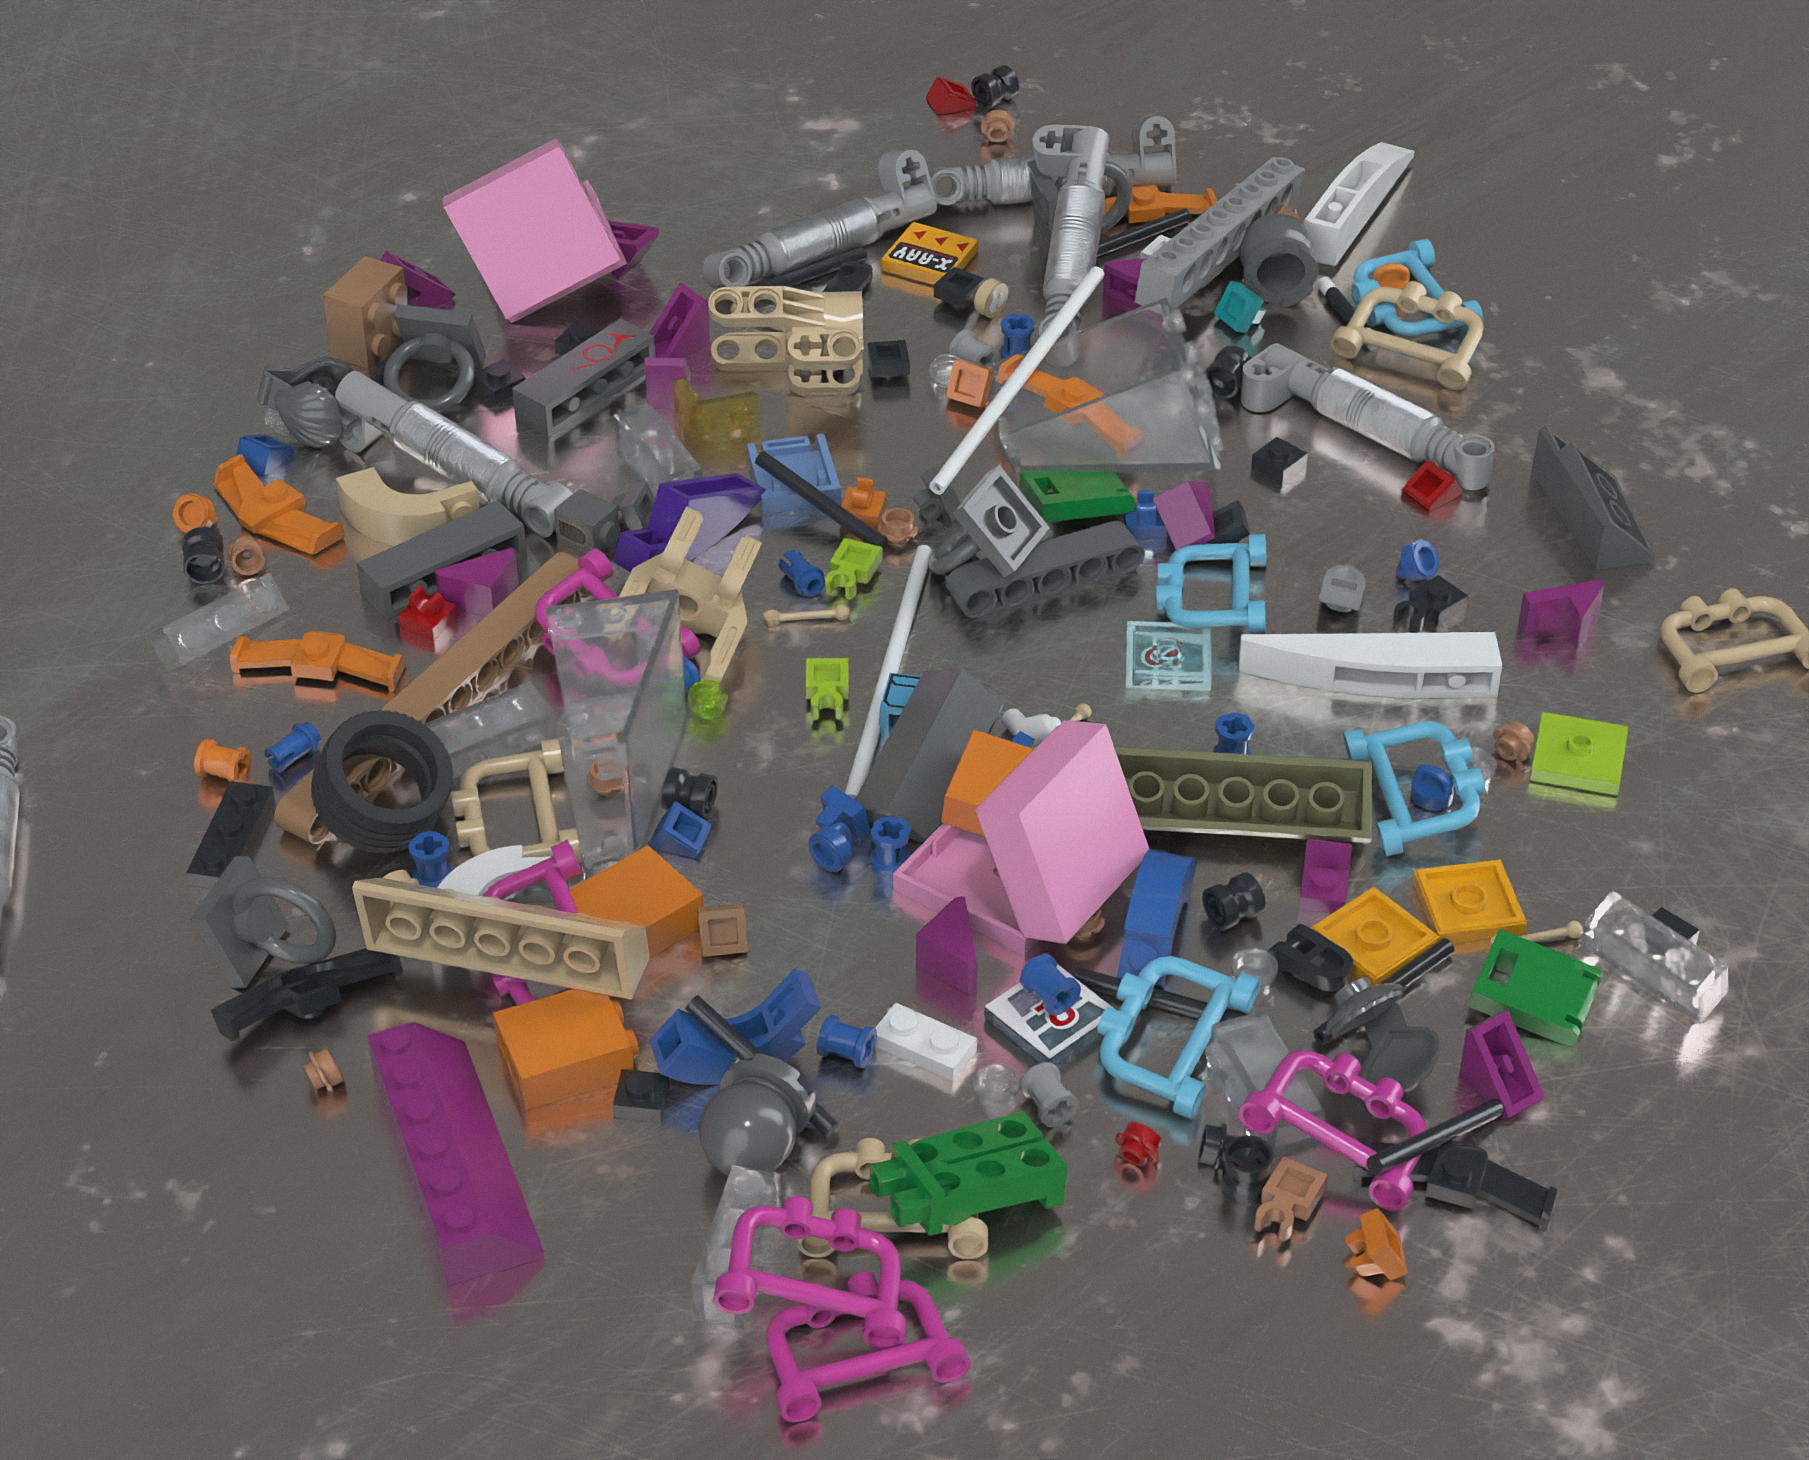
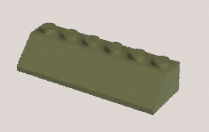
(1249, 794)

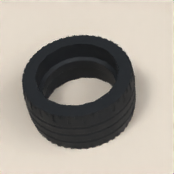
(405, 743)

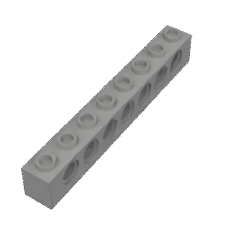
(1217, 234)

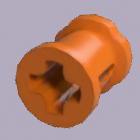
(222, 761)

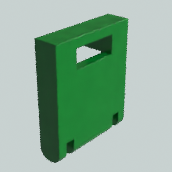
(1075, 494)
(1544, 990)

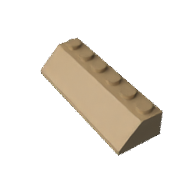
(502, 936)

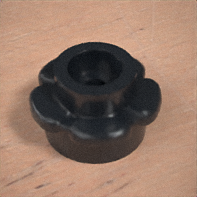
(1213, 1145)

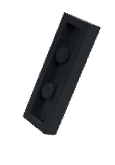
(230, 831)

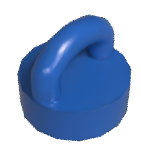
(1418, 561)
(1432, 787)
(832, 847)

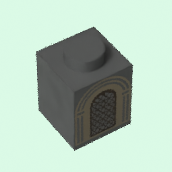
(587, 522)

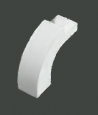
(489, 867)

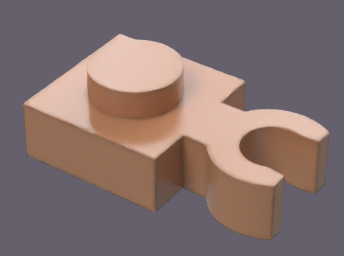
(1290, 1193)

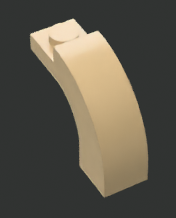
(398, 516)

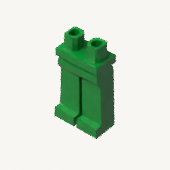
(970, 1173)

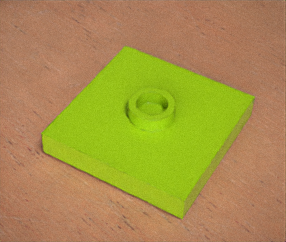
(1579, 753)

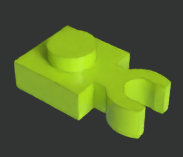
(852, 563)
(827, 684)

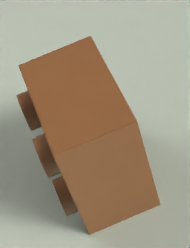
(363, 310)

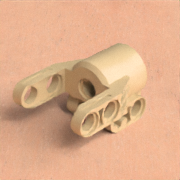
(819, 335)
(705, 599)

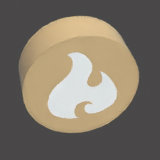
(991, 297)

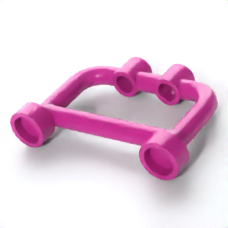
(592, 572)
(555, 872)
(1383, 1100)
(737, 1289)
(799, 1396)

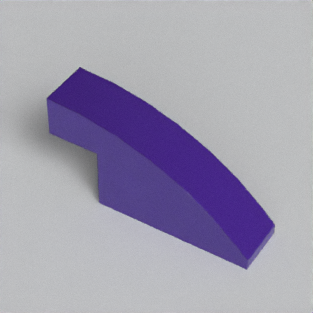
(720, 499)

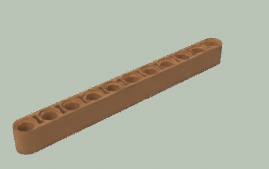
(445, 687)

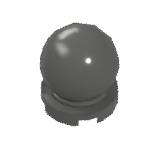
(1279, 260)
(755, 1115)

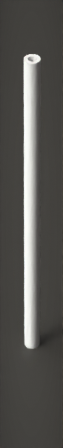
(1016, 381)
(890, 664)

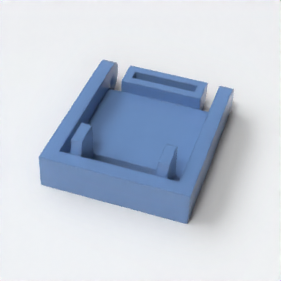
(795, 454)

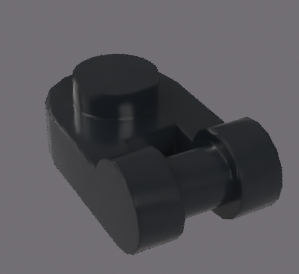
(1323, 966)

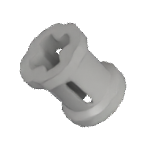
(970, 349)
(1049, 1095)

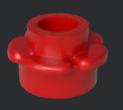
(1138, 1144)

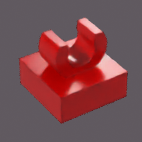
(427, 614)

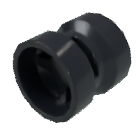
(994, 87)
(1227, 370)
(203, 555)
(690, 791)
(1234, 901)
(1246, 1169)

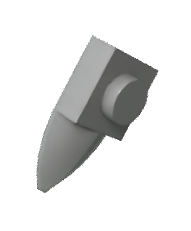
(1343, 588)

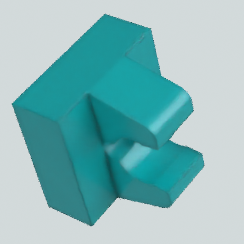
(1240, 307)

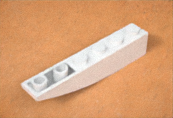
(1353, 199)
(1379, 663)

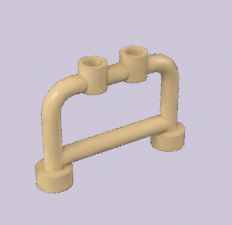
(1454, 367)
(1699, 670)
(539, 765)
(965, 1239)

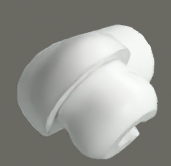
(1036, 726)

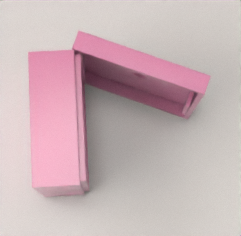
(534, 230)
(1052, 830)

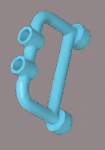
(1417, 260)
(1243, 611)
(1456, 756)
(1136, 993)

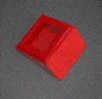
(949, 97)
(1431, 486)

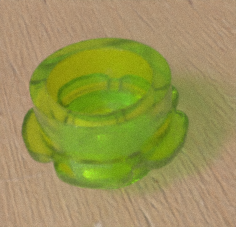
(706, 699)

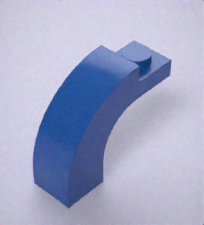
(1154, 910)
(774, 1027)

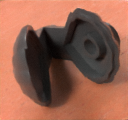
(306, 399)
(1397, 1049)

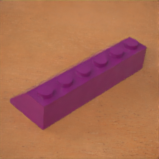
(453, 1153)

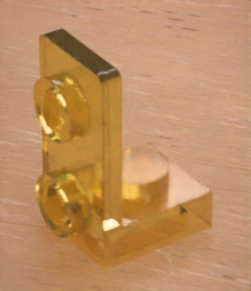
(712, 415)

